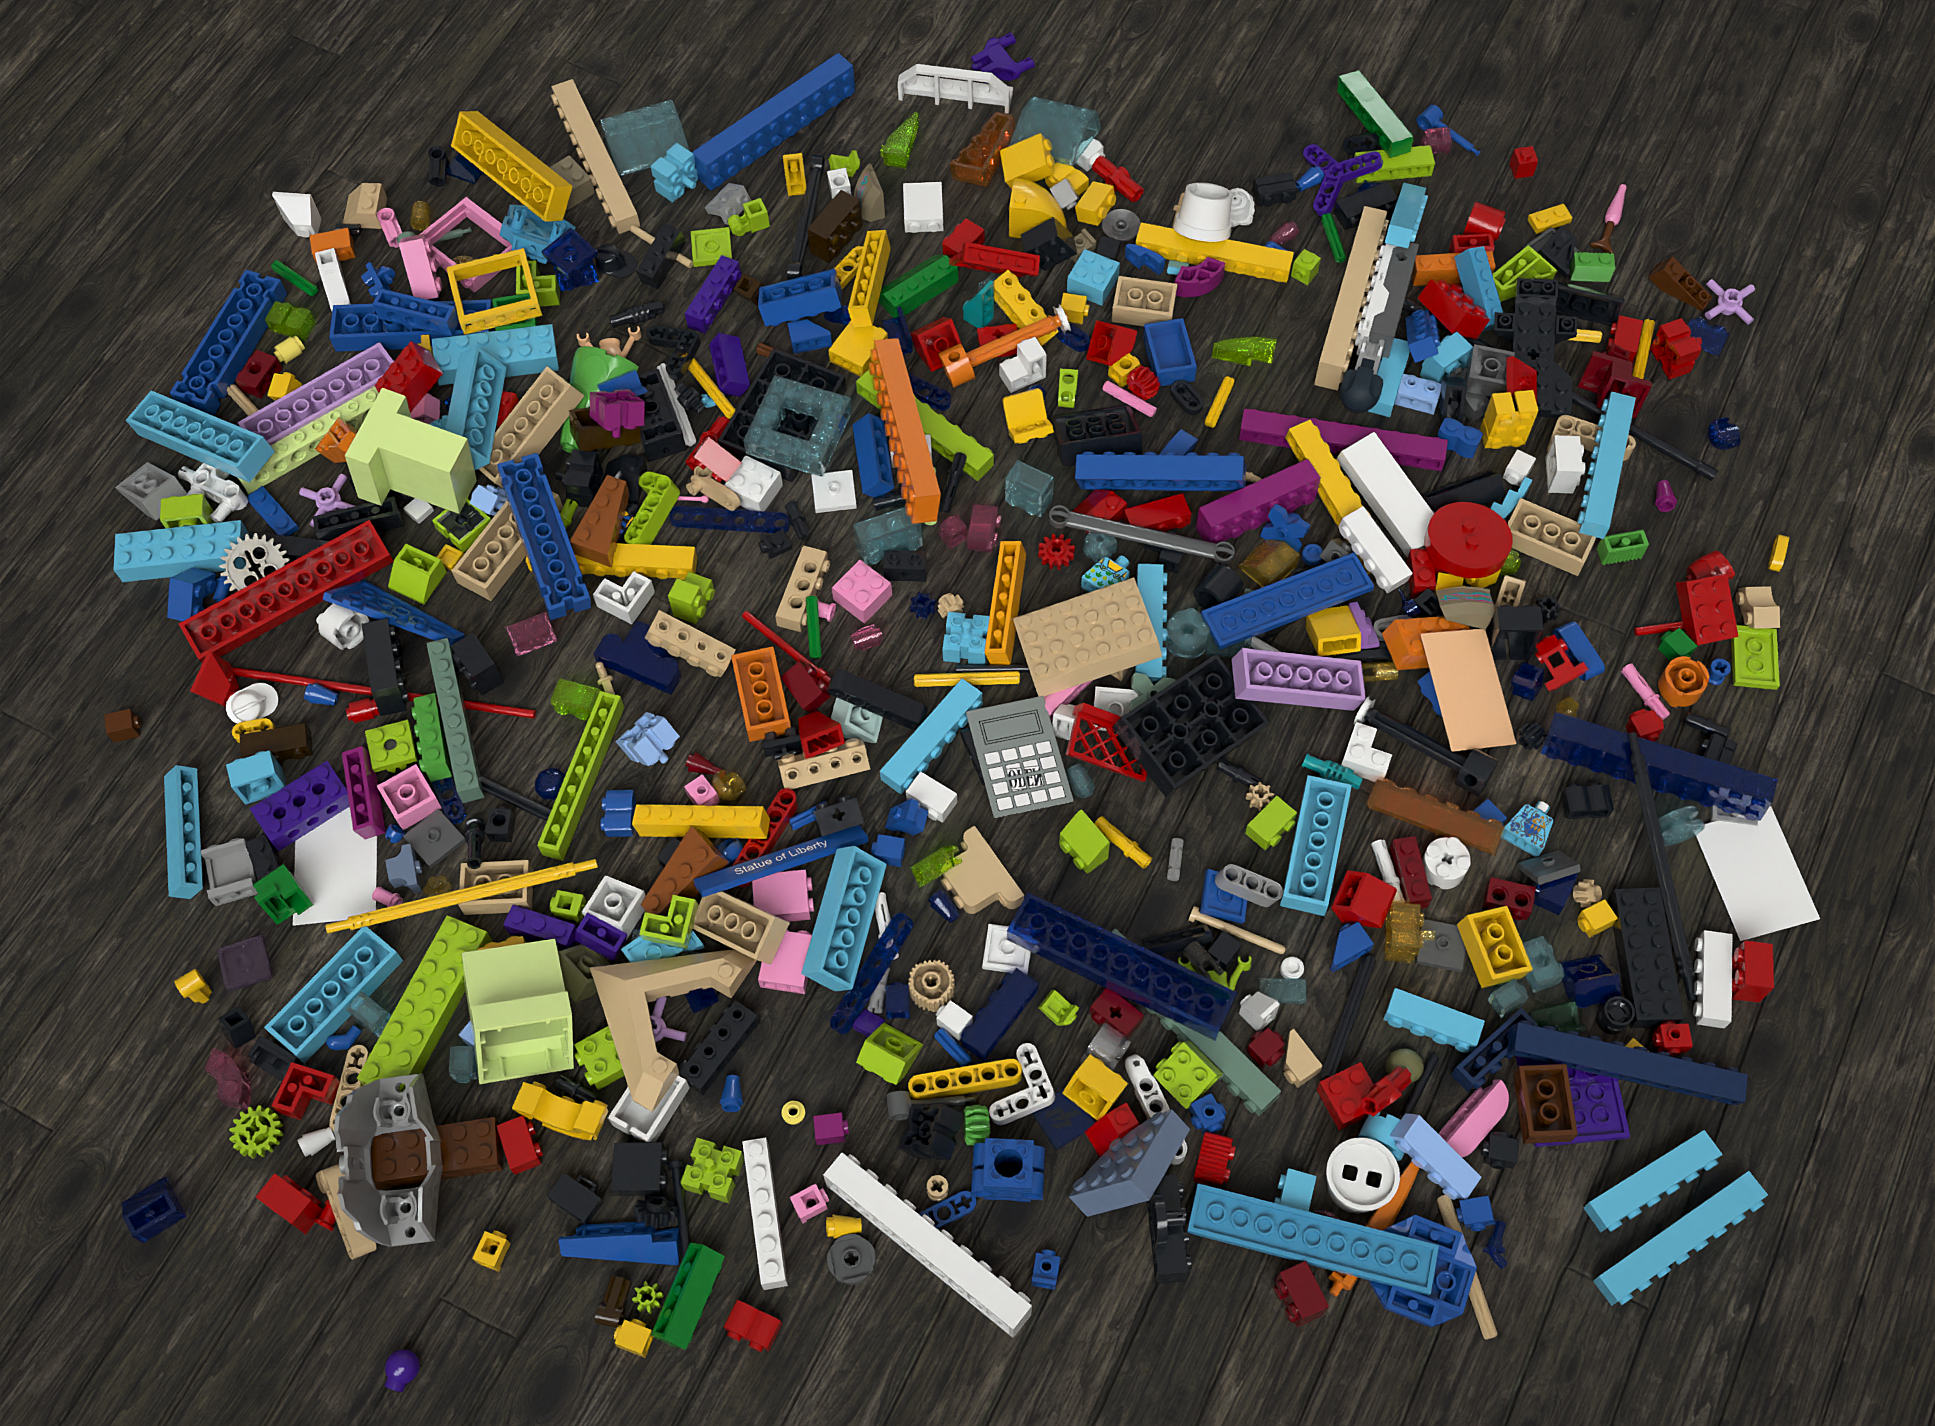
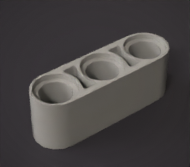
(1258, 883)

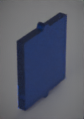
(464, 169)

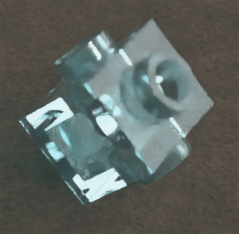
(1099, 546)

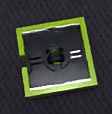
(462, 527)

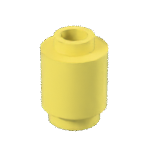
(289, 349)

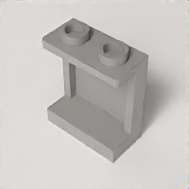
(229, 872)

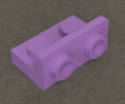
(1368, 636)

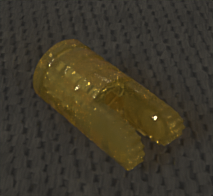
(1381, 671)

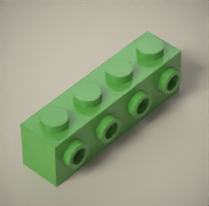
(432, 738)

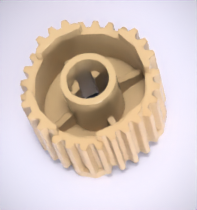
(929, 973)

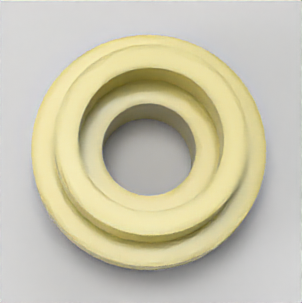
(795, 1119)

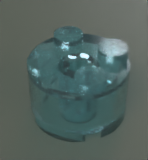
(1187, 634)

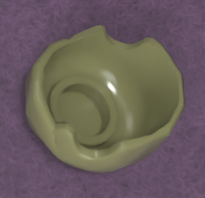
(1405, 1059)

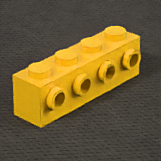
(1018, 303)

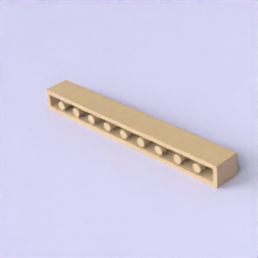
(595, 156)

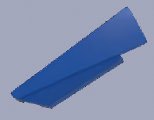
(623, 1243)

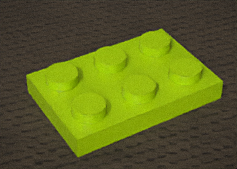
(1755, 658)

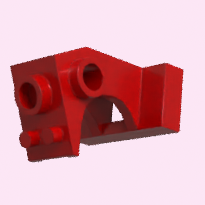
(1563, 673)

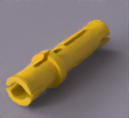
(1121, 841)

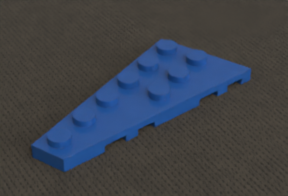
(379, 604)

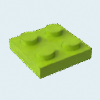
(710, 245)

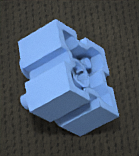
(648, 739)

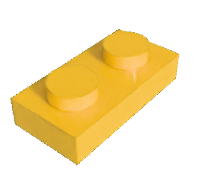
(1550, 217)

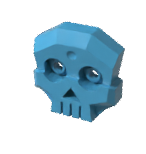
(530, 232)

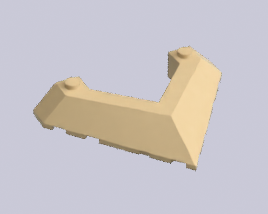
(625, 998)

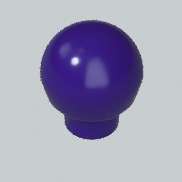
(401, 1369)

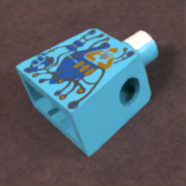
(1530, 828)

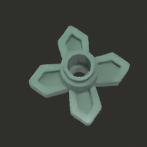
(1145, 689)

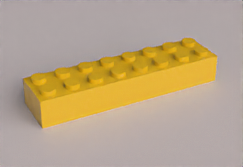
(511, 166)

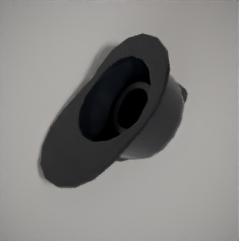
(614, 261)

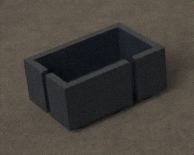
(1520, 626)

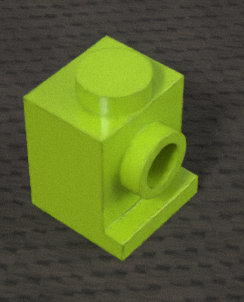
(565, 899)

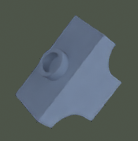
(405, 869)

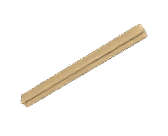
(1476, 1293)

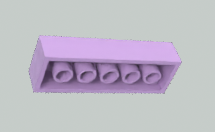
(1298, 679)

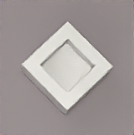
(418, 510)

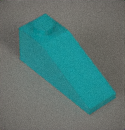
(980, 308)

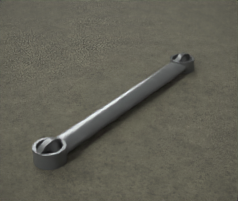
(1141, 534)

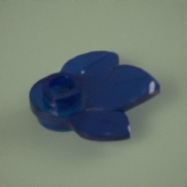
(1409, 606)

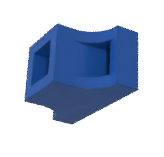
(907, 817)

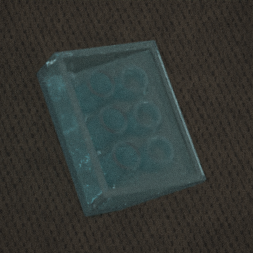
(1065, 125)
(642, 136)

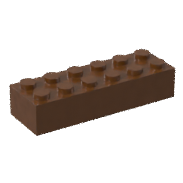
(465, 1151)

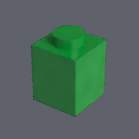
(1676, 645)

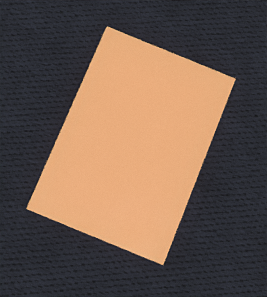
(1468, 689)

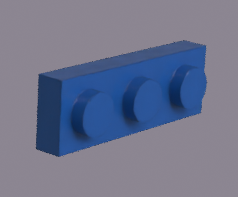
(272, 512)

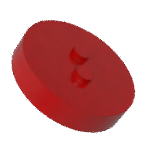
(1468, 540)

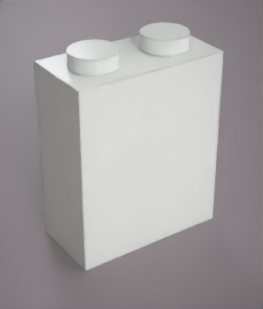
(923, 207)

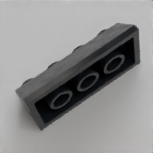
(1588, 304)

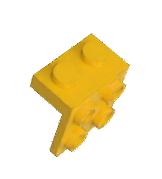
(1026, 416)

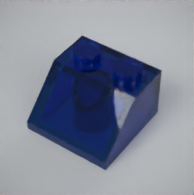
(1590, 980)

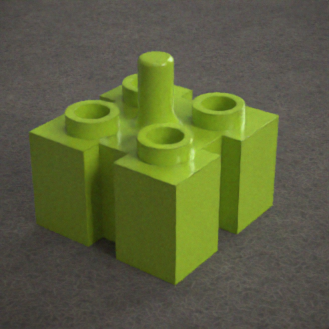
(712, 1170)

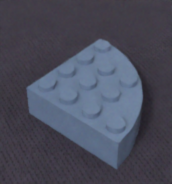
(1131, 1166)

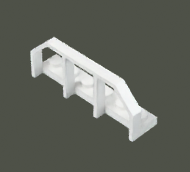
(993, 93)

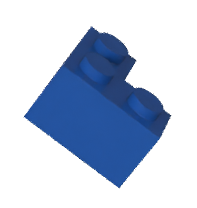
(188, 591)

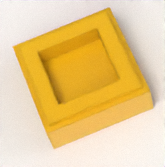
(450, 556)

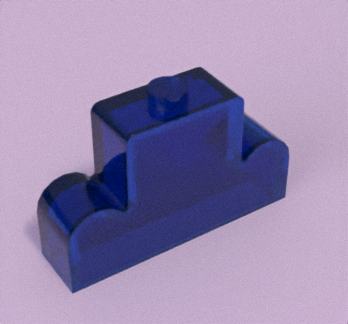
(639, 659)

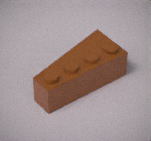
(601, 524)
(691, 859)

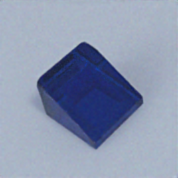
(701, 998)

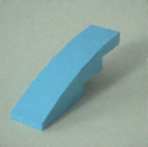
(1511, 500)

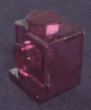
(1438, 139)
(949, 528)

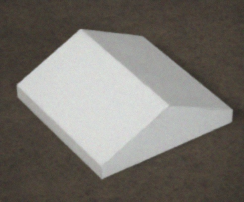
(1113, 700)

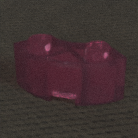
(232, 1082)

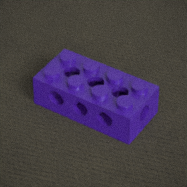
(301, 806)

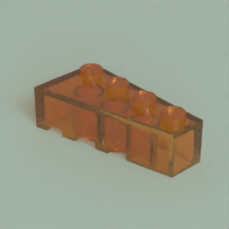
(983, 156)

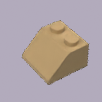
(365, 204)

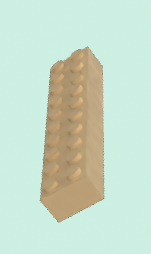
(1352, 298)

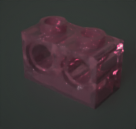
(531, 634)

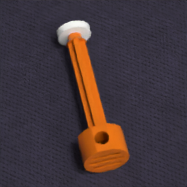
(959, 364)

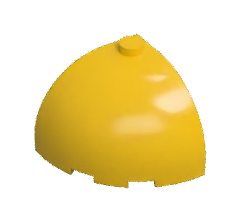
(1030, 207)

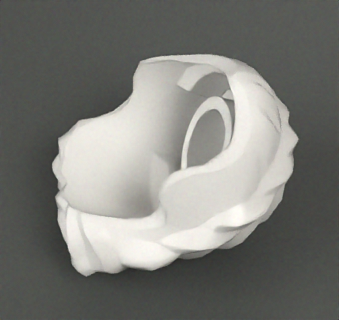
(1241, 208)

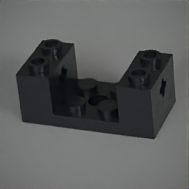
(661, 430)

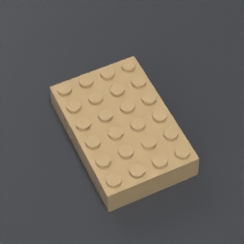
(1087, 637)

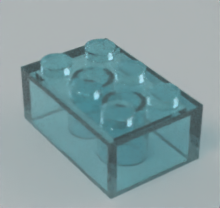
(886, 532)

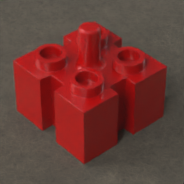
(1676, 348)

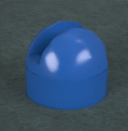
(394, 833)

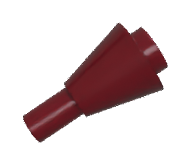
(699, 764)

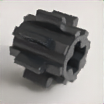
(1549, 608)
(1531, 735)

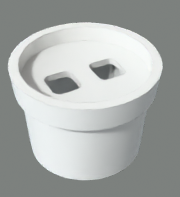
(1205, 213)
(1366, 1156)

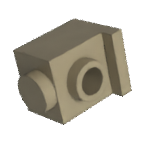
(1083, 241)

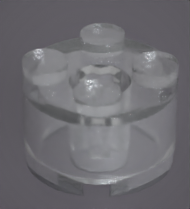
(1107, 1046)

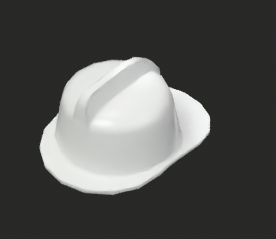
(252, 703)

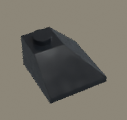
(628, 469)

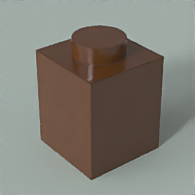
(122, 725)

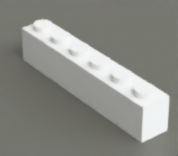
(764, 1214)

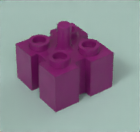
(617, 410)

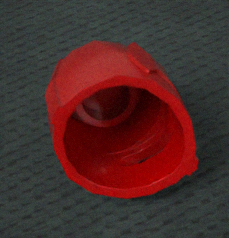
(1710, 564)

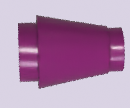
(1665, 497)

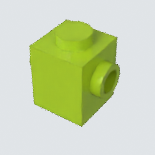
(1305, 267)

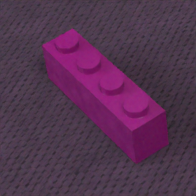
(363, 793)

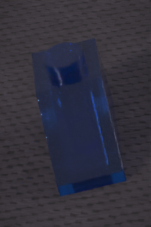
(1555, 893)

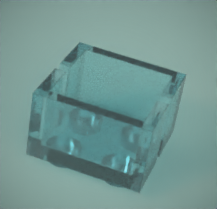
(1029, 488)

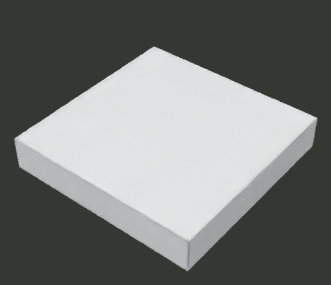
(1003, 954)

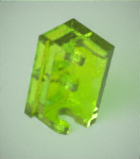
(935, 865)

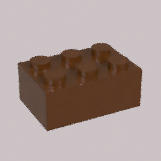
(1545, 1103)

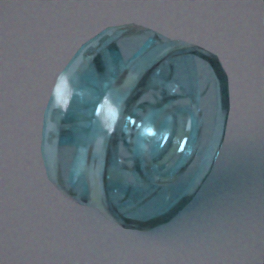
(1680, 825)

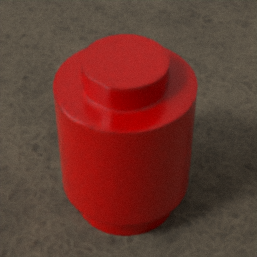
(362, 710)

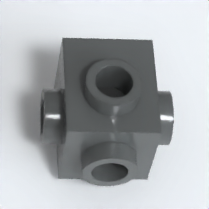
(1336, 549)

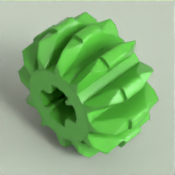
(976, 1124)

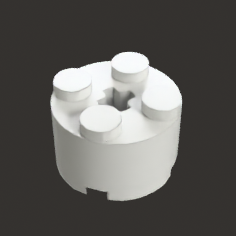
(341, 626)
(1446, 862)

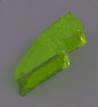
(1245, 349)

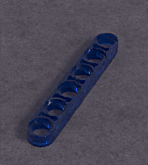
(728, 523)
(874, 974)

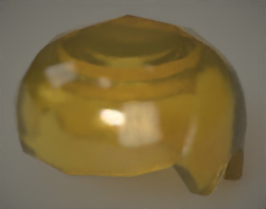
(728, 786)

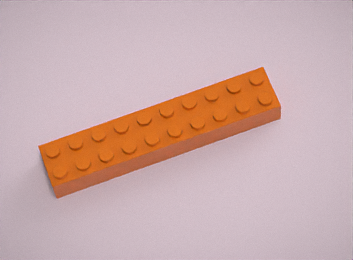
(905, 431)

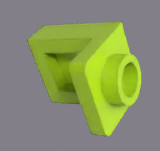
(851, 163)
(1058, 1009)

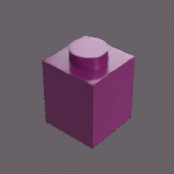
(830, 1128)

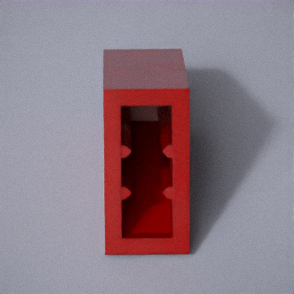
(819, 734)

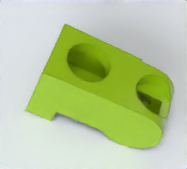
(1067, 388)

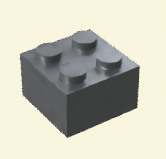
(1487, 370)

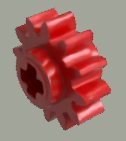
(1056, 551)

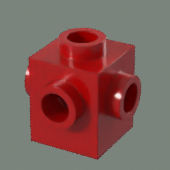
(1672, 1038)

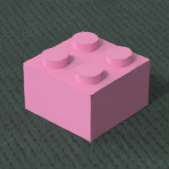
(862, 591)
(409, 797)

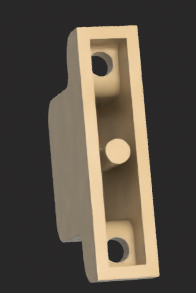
(980, 877)

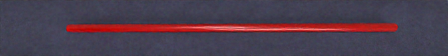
(367, 691)

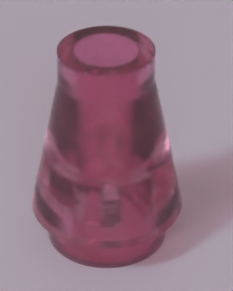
(1285, 233)

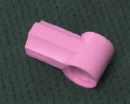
(389, 226)

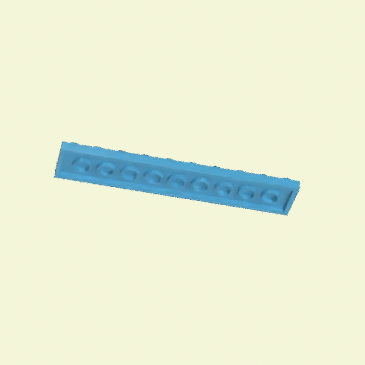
(1313, 1239)

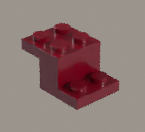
(1611, 374)

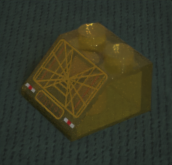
(1270, 562)

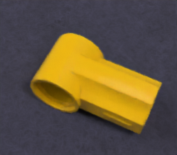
(193, 986)

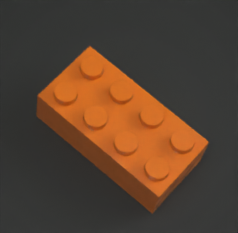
(1405, 639)
(761, 693)

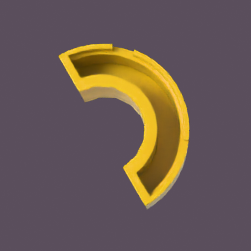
(561, 1113)

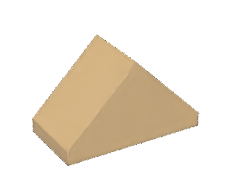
(1509, 592)

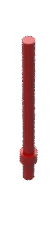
(821, 673)

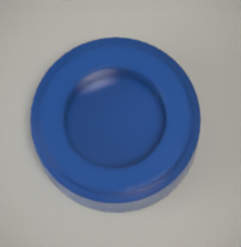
(1311, 554)

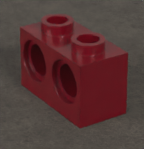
(1509, 892)

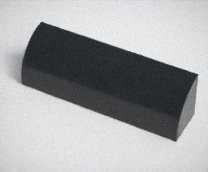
(1476, 489)

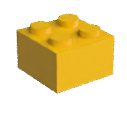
(1095, 1087)

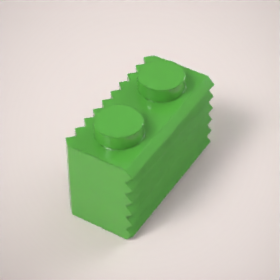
(1592, 267)
(1622, 547)

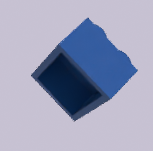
(1169, 351)

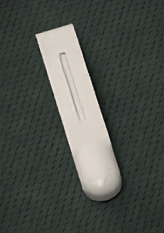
(1139, 1074)

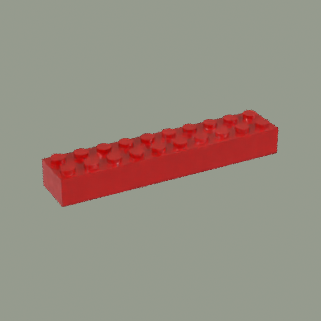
(286, 592)

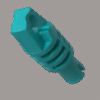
(1332, 771)

